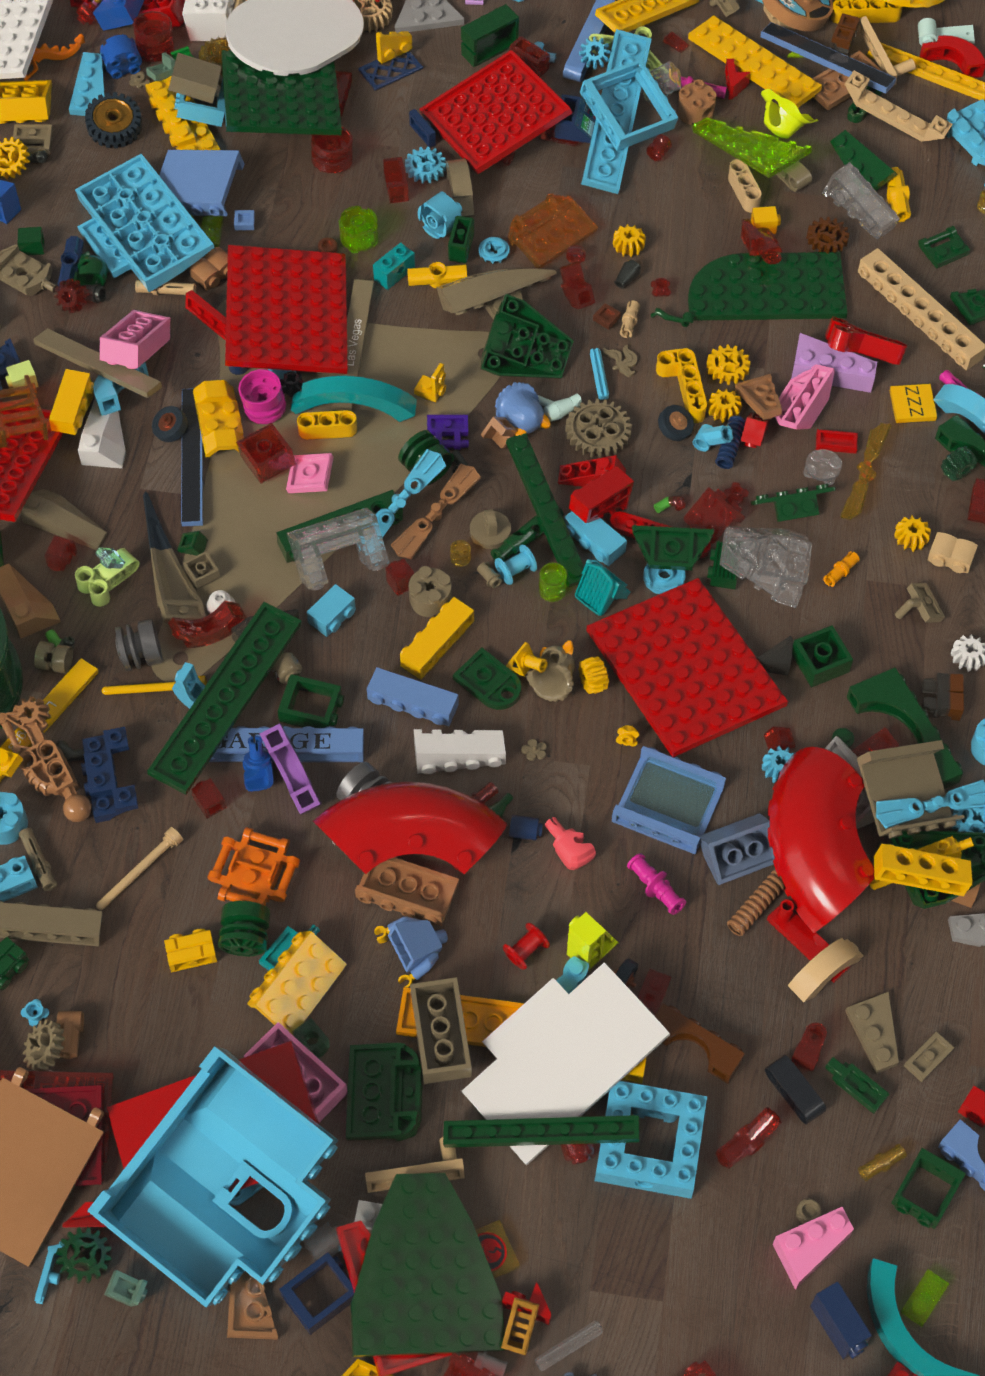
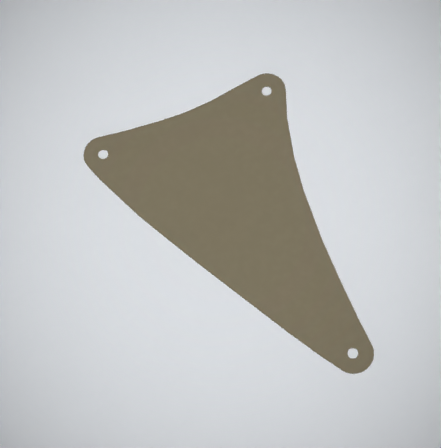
(245, 515)

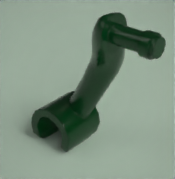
(688, 317)

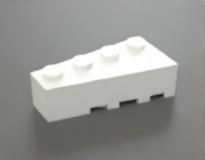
(458, 750)

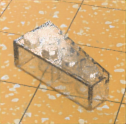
(861, 201)

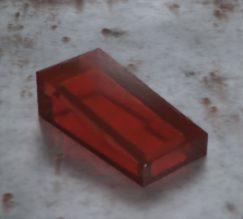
(675, 42)

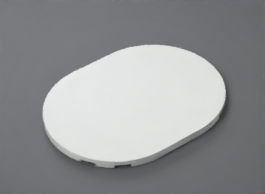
(293, 33)

